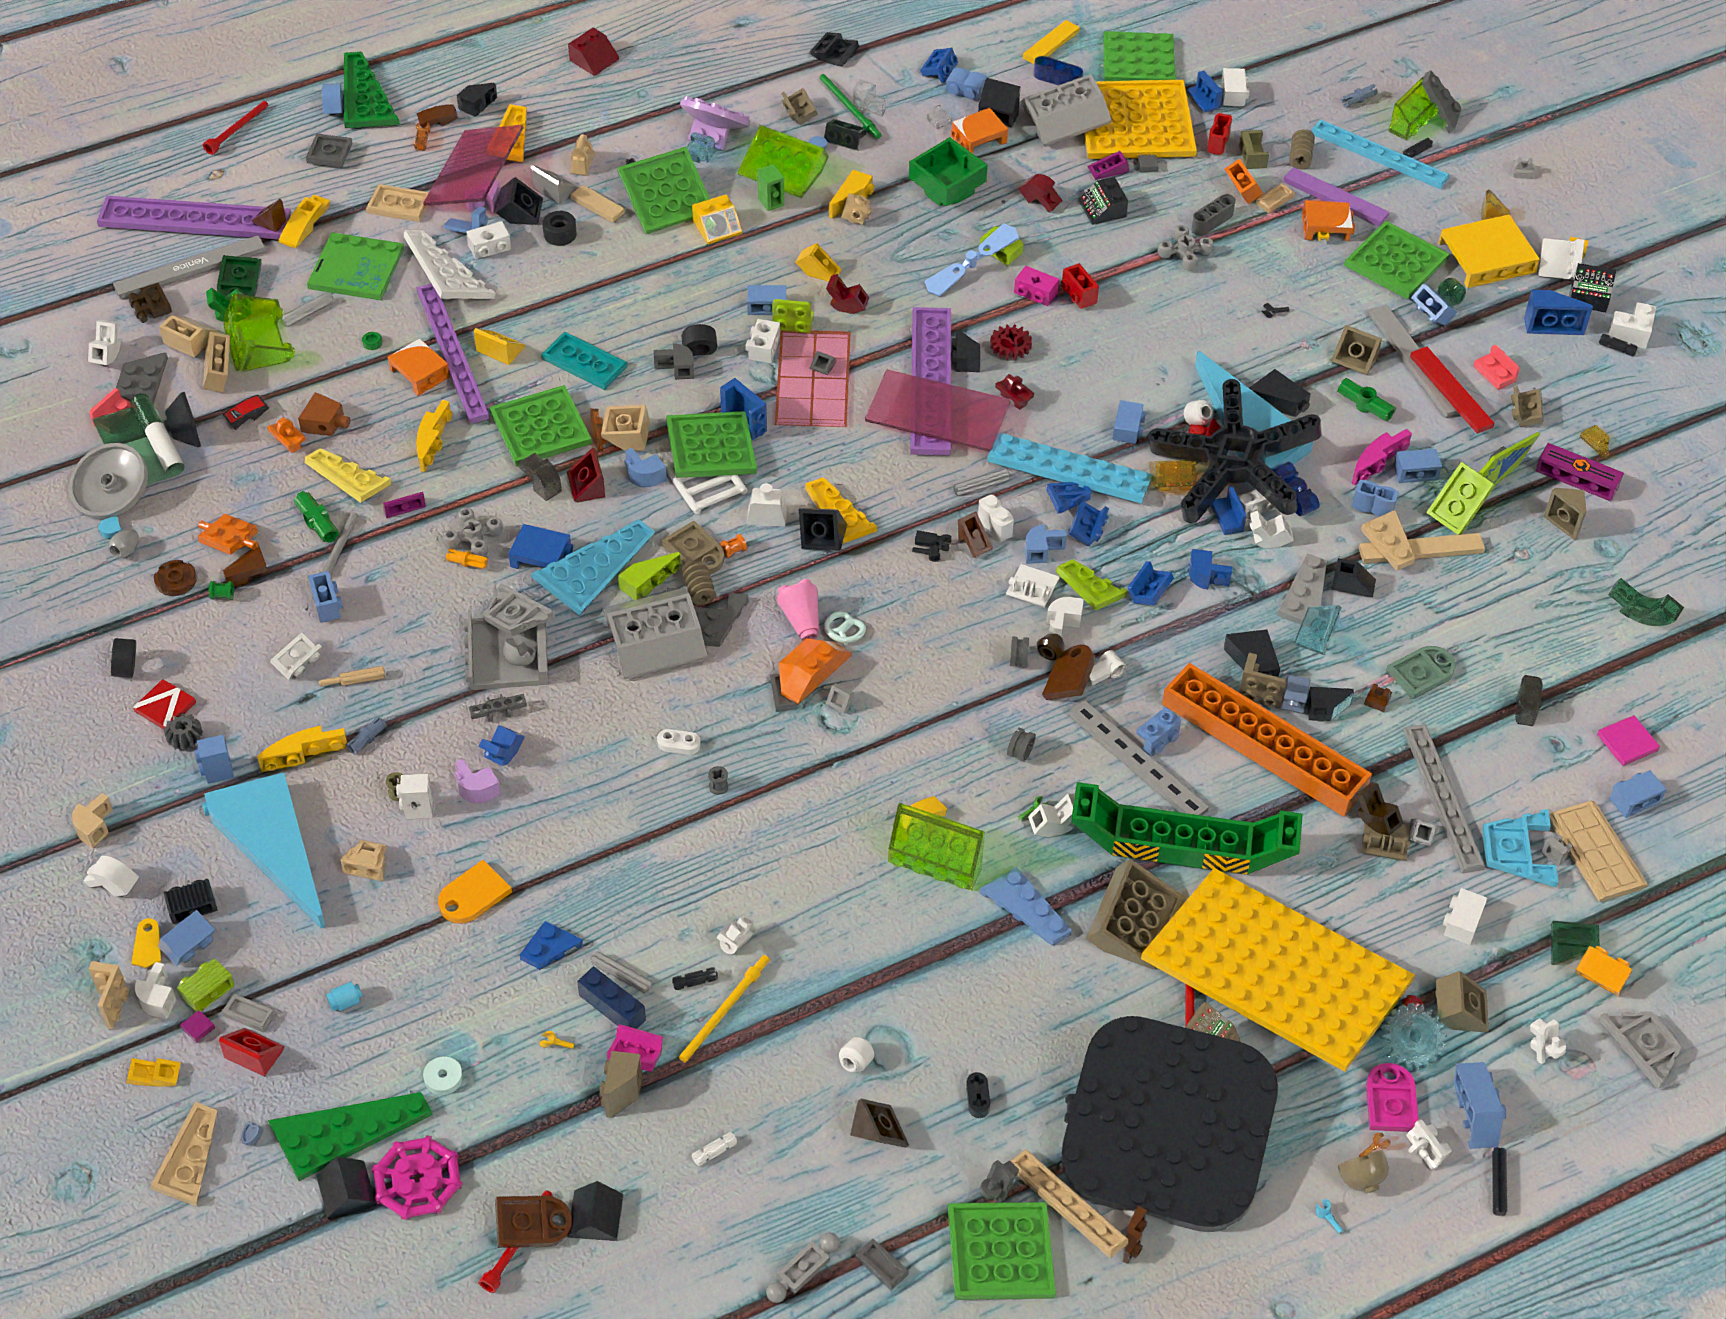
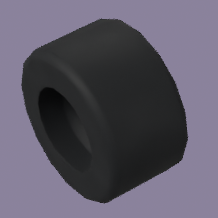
(559, 228)
(700, 339)
(123, 657)

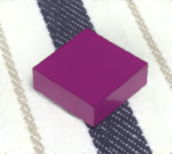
(197, 1026)

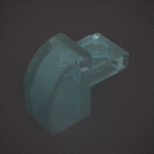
(701, 147)

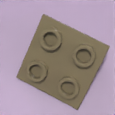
(1390, 846)

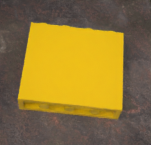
(1490, 250)

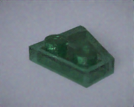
(1572, 940)

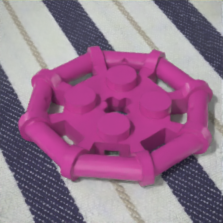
(415, 1164)

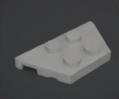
(515, 612)
(1645, 1042)

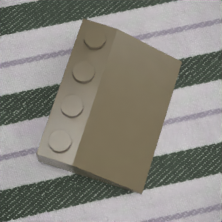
(1133, 912)

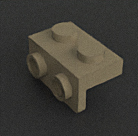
(800, 106)
(1528, 407)

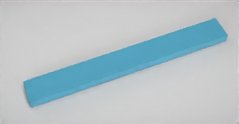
(1380, 154)

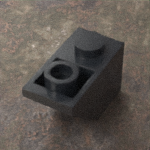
(476, 98)
(967, 353)
(1353, 578)

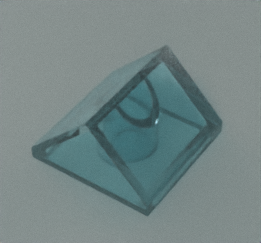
(1318, 628)

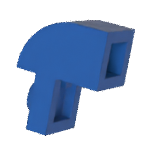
(1203, 572)
(503, 745)

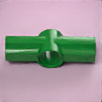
(1366, 399)
(316, 517)

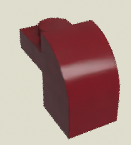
(1041, 188)
(845, 299)

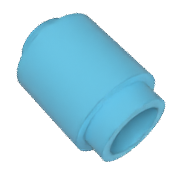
(344, 996)

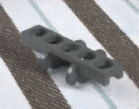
(489, 705)

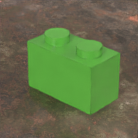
(770, 187)

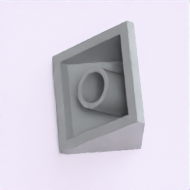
(551, 185)

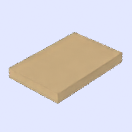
(397, 203)

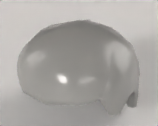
(518, 654)

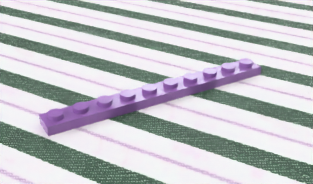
(453, 354)

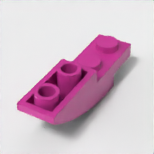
(1375, 455)

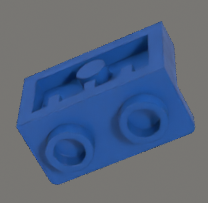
(940, 63)

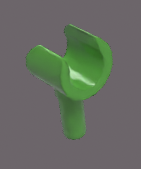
(1038, 800)

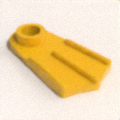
(146, 944)

